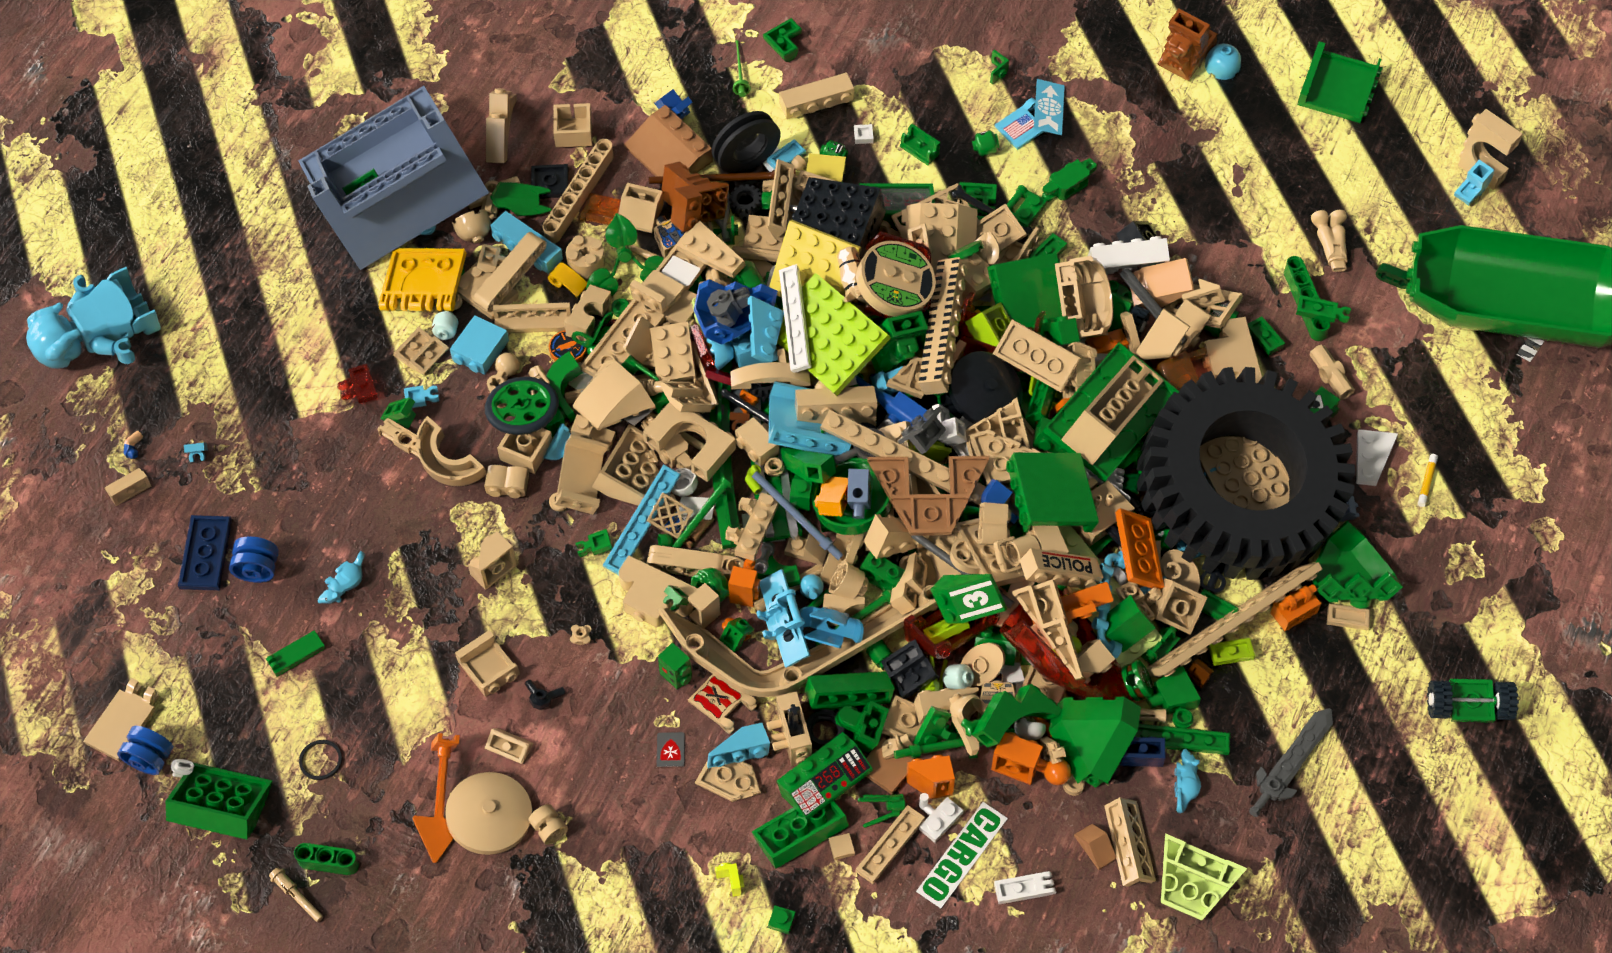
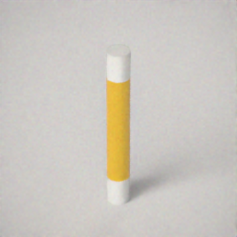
(1427, 480)

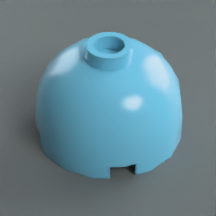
(1223, 61)

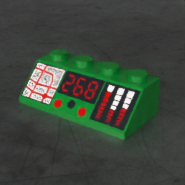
(824, 776)

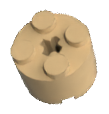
(585, 255)

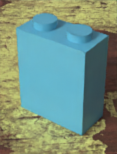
(479, 345)

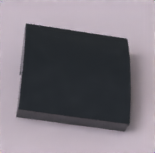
(909, 669)

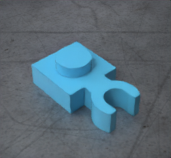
(420, 395)

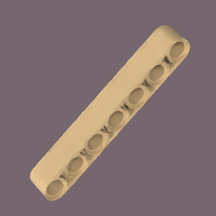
(578, 190)

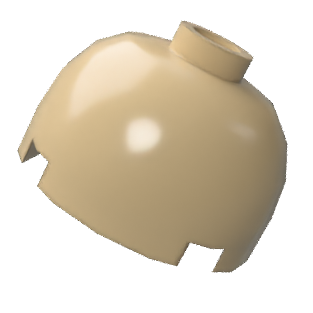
(473, 226)

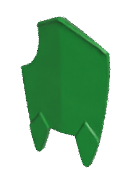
(519, 198)

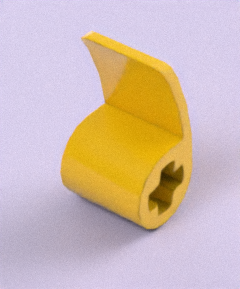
(568, 277)

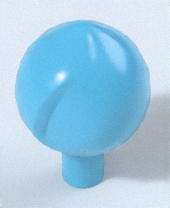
(811, 586)

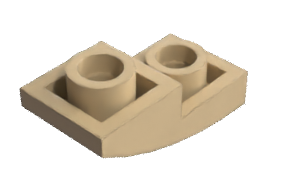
(1133, 589)

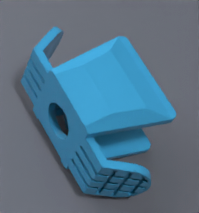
(818, 618)

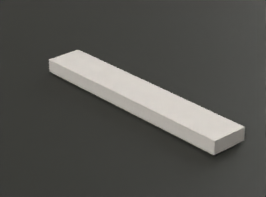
(795, 318)

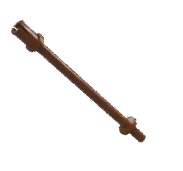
(727, 177)

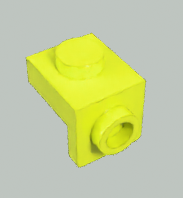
(730, 870)

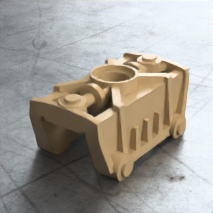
(1084, 368)

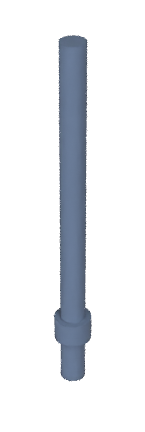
(825, 542)

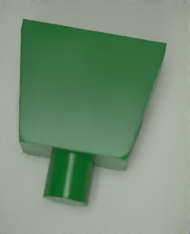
(1174, 692)

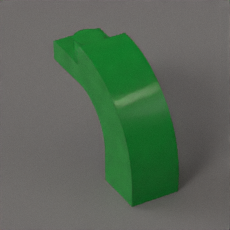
(560, 375)

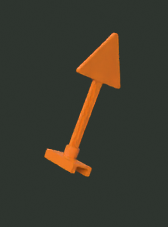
(434, 829)

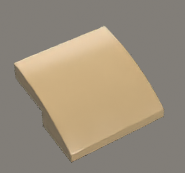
(420, 351)
(685, 396)

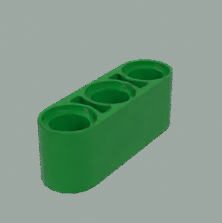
(319, 852)

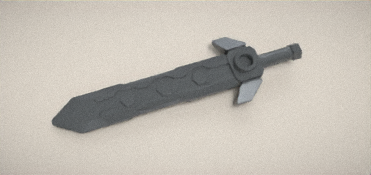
(1290, 763)

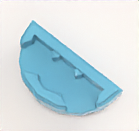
(557, 446)

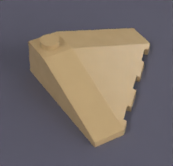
(629, 470)

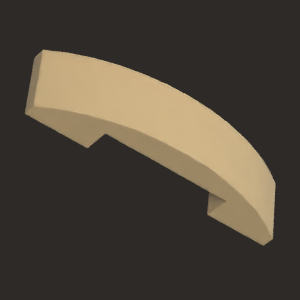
(768, 373)

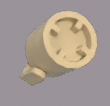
(1014, 550)

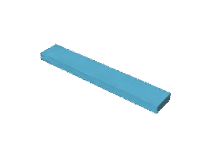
(638, 526)

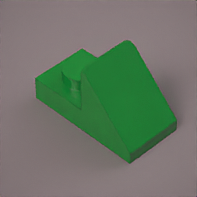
(400, 412)

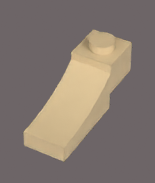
(910, 585)

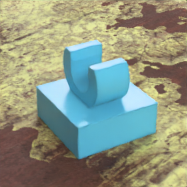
(196, 449)

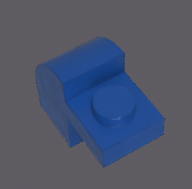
(673, 102)
(997, 493)

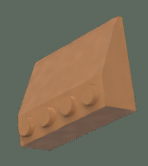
(668, 140)

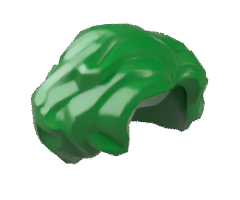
(714, 579)

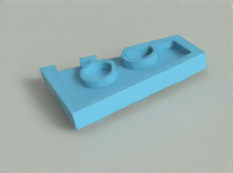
(765, 326)

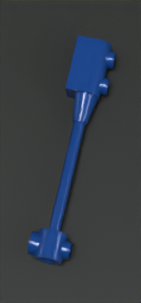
(899, 408)

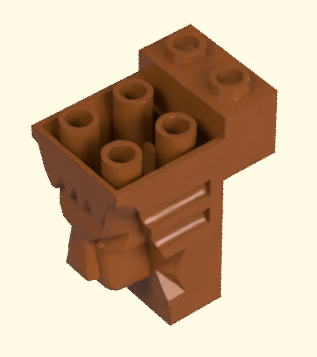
(1186, 44)
(692, 196)

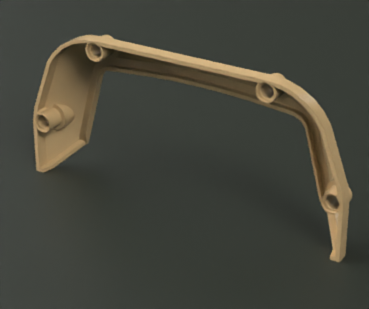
(776, 681)

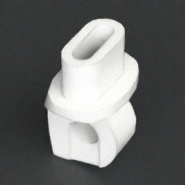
(181, 767)

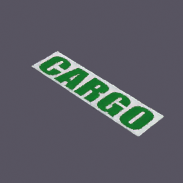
(961, 855)

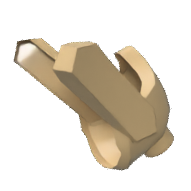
(961, 709)

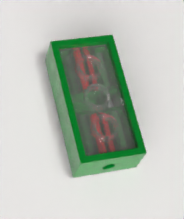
(899, 195)

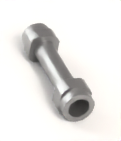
(762, 563)

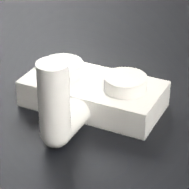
(940, 818)

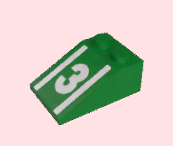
(967, 597)

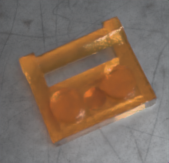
(601, 206)

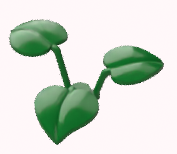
(620, 235)

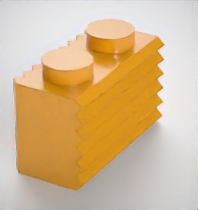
(832, 497)

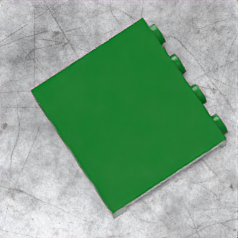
(1339, 85)
(1027, 288)
(1051, 490)

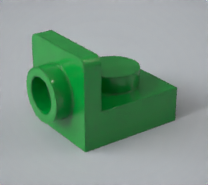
(735, 633)

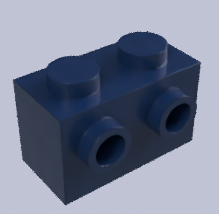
(1145, 752)

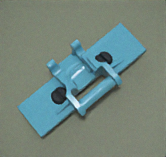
(778, 620)

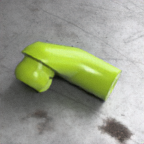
(751, 482)

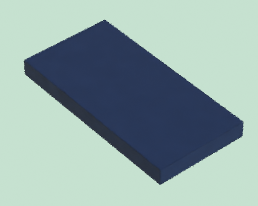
(205, 552)

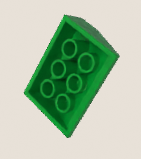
(218, 801)

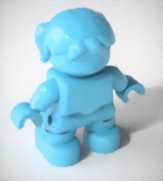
(98, 317)

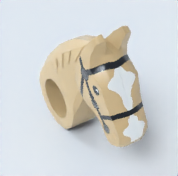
(848, 263)

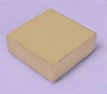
(841, 846)

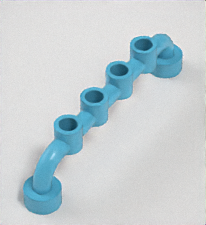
(1099, 623)

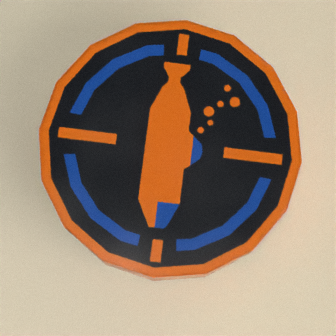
(562, 344)

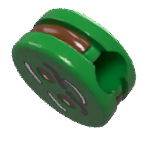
(1137, 680)

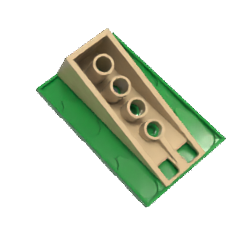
(1110, 411)

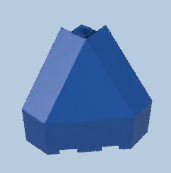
(716, 331)

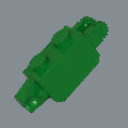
(1069, 180)

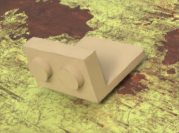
(656, 291)
(640, 343)

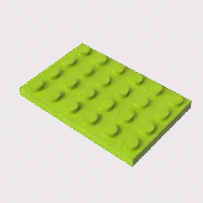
(838, 335)

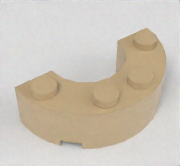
(444, 470)

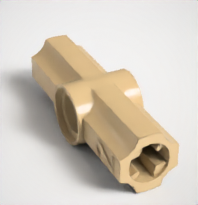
(1332, 372)

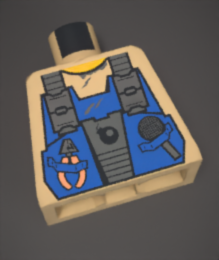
(666, 235)

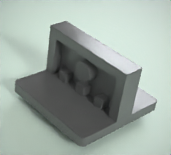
(924, 430)

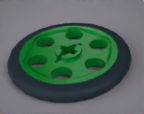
(519, 425)

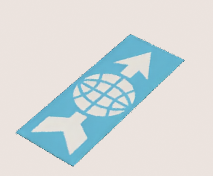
(1049, 107)

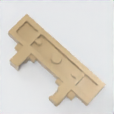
(761, 516)

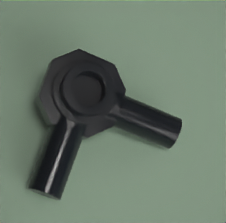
(540, 698)

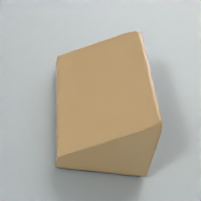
(508, 745)

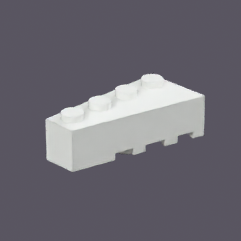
(1131, 254)

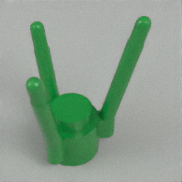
(633, 366)
(893, 802)

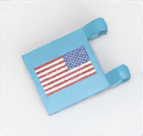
(1019, 125)

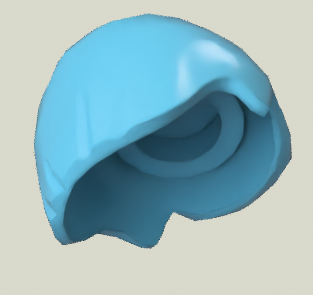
(723, 353)

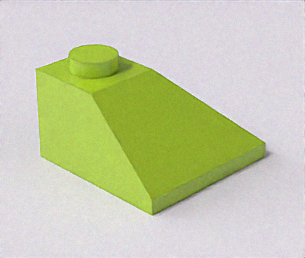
(989, 325)

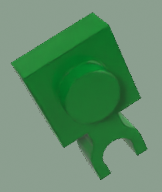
(598, 543)

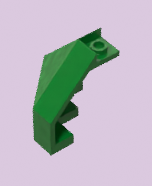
(1353, 568)
(1095, 735)

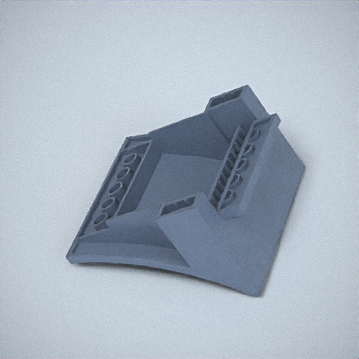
(418, 184)

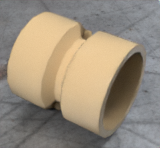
(548, 824)

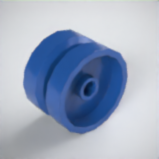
(253, 559)
(145, 750)

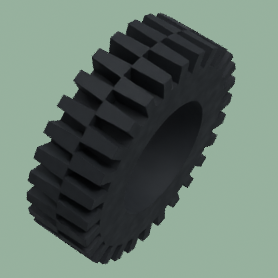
(1282, 425)

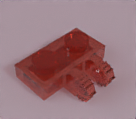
(362, 383)

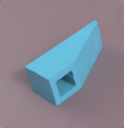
(743, 745)

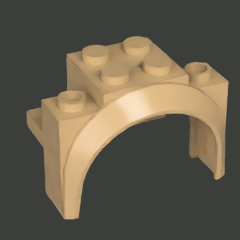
(1085, 298)

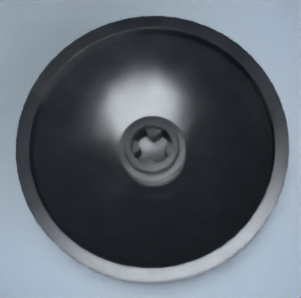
(983, 385)

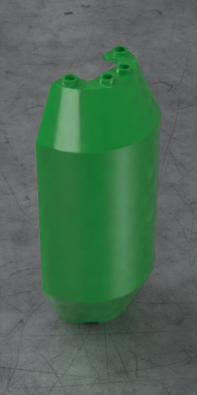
(1514, 284)

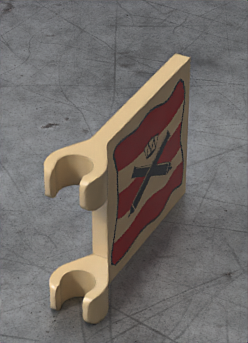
(718, 700)

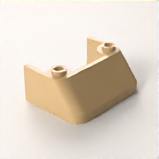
(1169, 329)

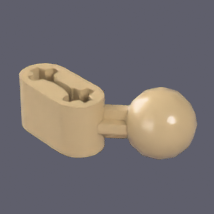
(506, 366)

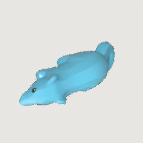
(348, 577)
(1188, 782)

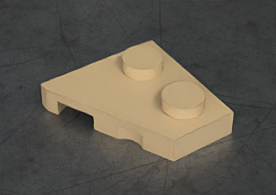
(908, 379)

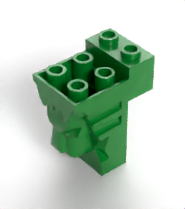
(903, 341)

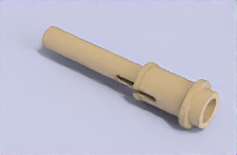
(289, 887)

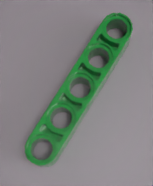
(1301, 284)

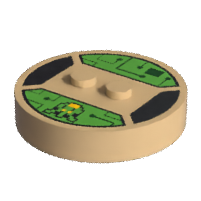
(895, 278)

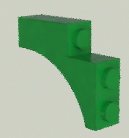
(1006, 709)

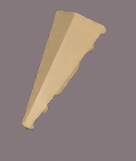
(1047, 611)

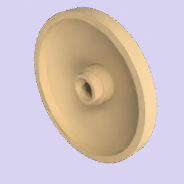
(488, 813)

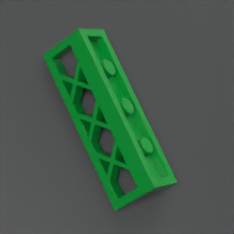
(1040, 403)

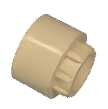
(848, 582)

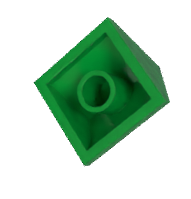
(1128, 623)

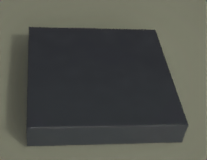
(550, 177)

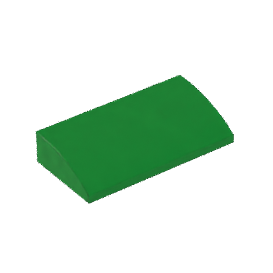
(793, 834)

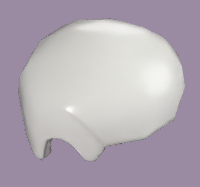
(686, 484)
(1029, 730)

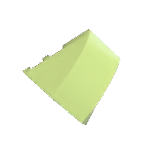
(1194, 878)

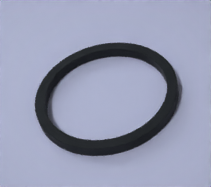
(324, 776)

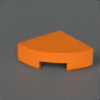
(748, 397)

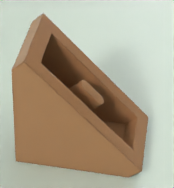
(1096, 845)

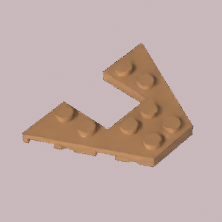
(929, 512)

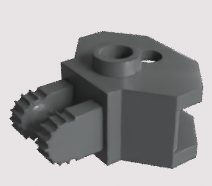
(729, 304)

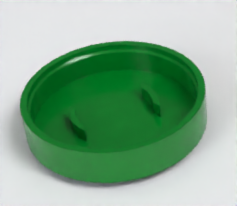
(846, 524)

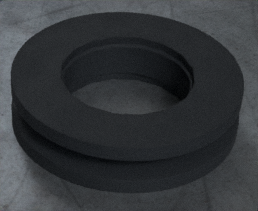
(739, 129)

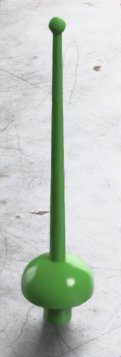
(740, 87)

